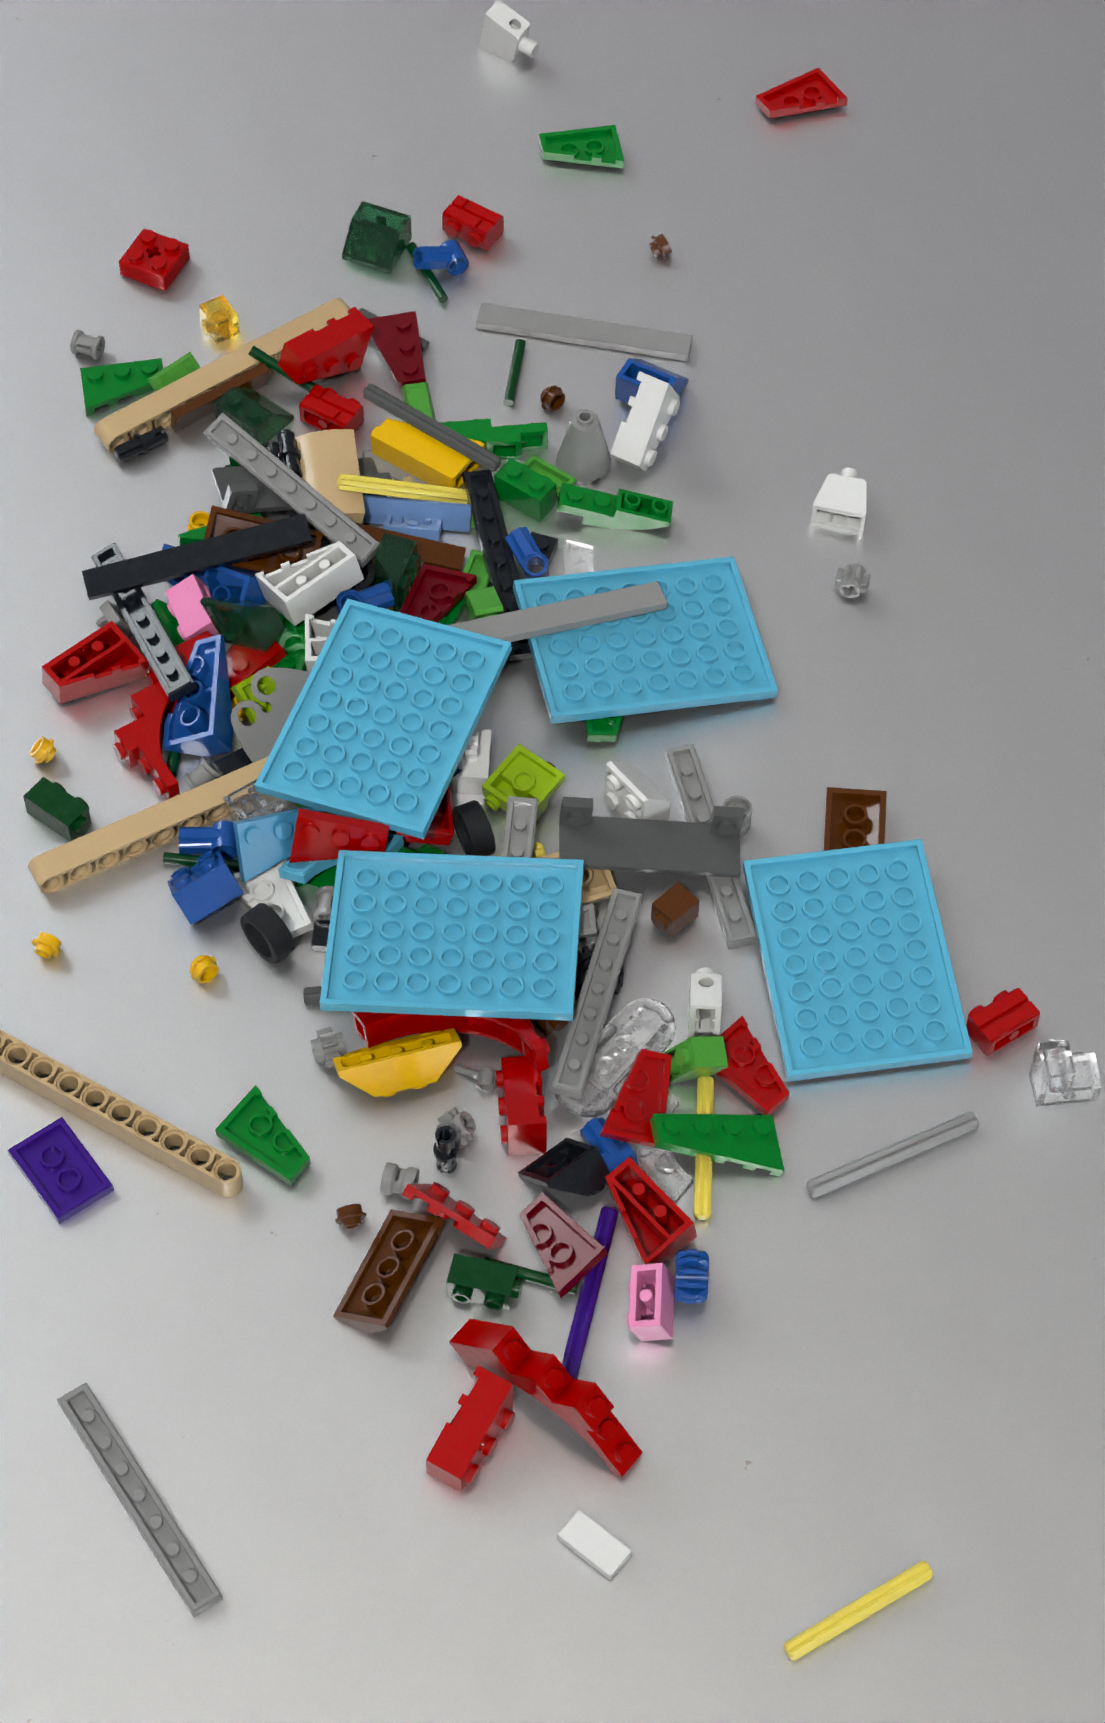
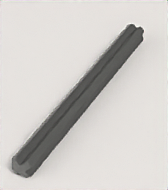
(432, 427)

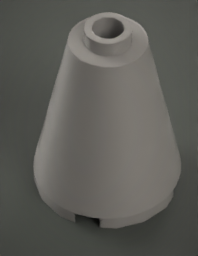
(584, 449)

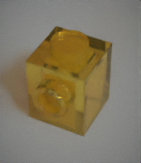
(219, 319)

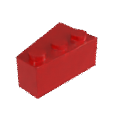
(328, 351)
(94, 665)
(522, 1107)
(650, 1216)
(472, 1431)

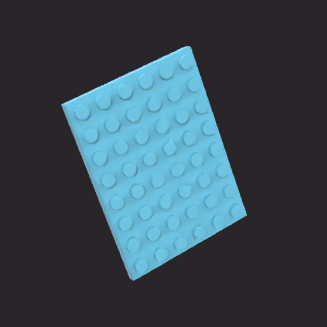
(668, 659)
(384, 718)
(453, 935)
(856, 960)

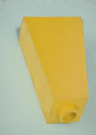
(420, 454)

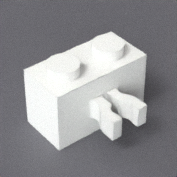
(475, 764)

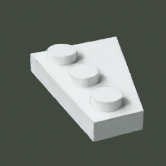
(278, 895)

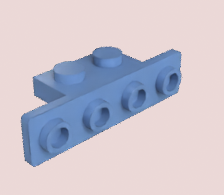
(416, 516)

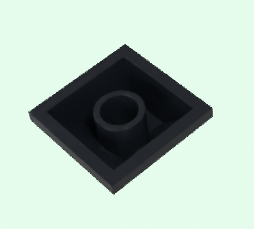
(569, 1168)

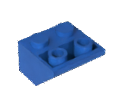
(628, 385)
(204, 886)

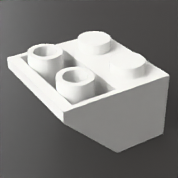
(633, 793)

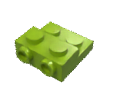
(522, 776)

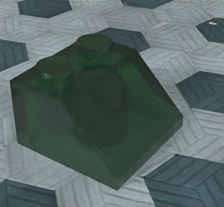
(253, 413)
(244, 622)

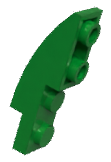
(504, 440)
(620, 511)

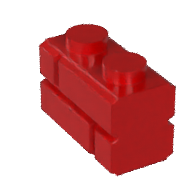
(472, 223)
(329, 411)
(1002, 1021)

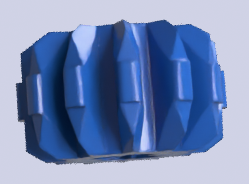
(691, 1276)

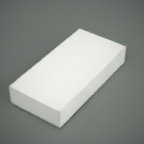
(594, 1545)

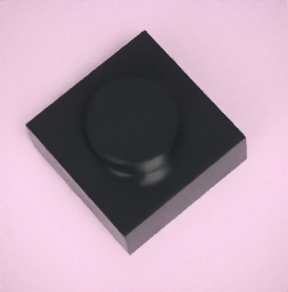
(546, 544)

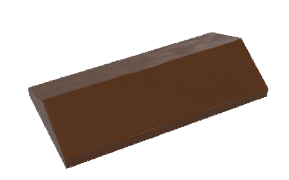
(226, 521)
(854, 818)
(388, 1271)

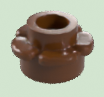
(660, 246)
(552, 398)
(350, 1216)

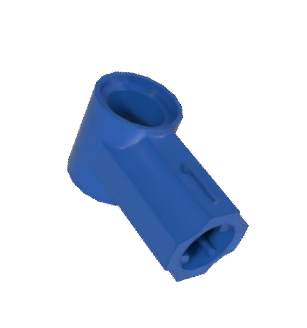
(446, 256)
(527, 552)
(377, 595)
(205, 839)
(611, 1150)

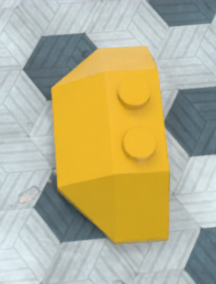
(399, 1063)

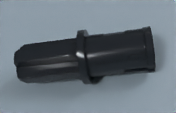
(140, 444)

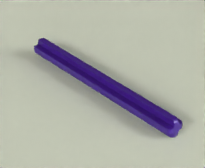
(588, 1295)

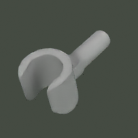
(484, 1077)

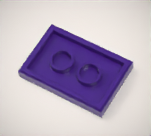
(60, 1170)

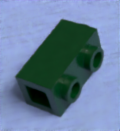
(58, 809)
(483, 1282)

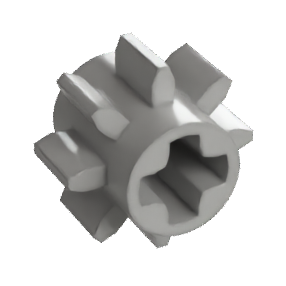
(852, 580)
(328, 1046)
(460, 1122)

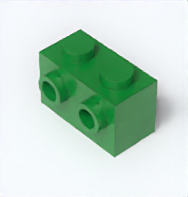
(525, 489)

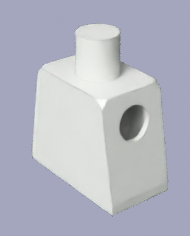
(506, 33)
(841, 502)
(705, 993)

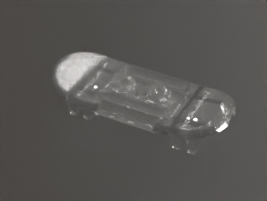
(635, 1027)

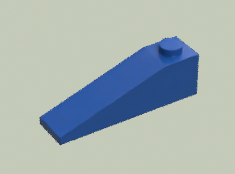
(228, 582)
(203, 716)

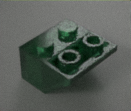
(377, 237)
(397, 566)

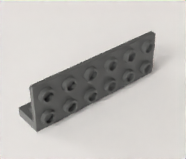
(245, 494)
(651, 844)

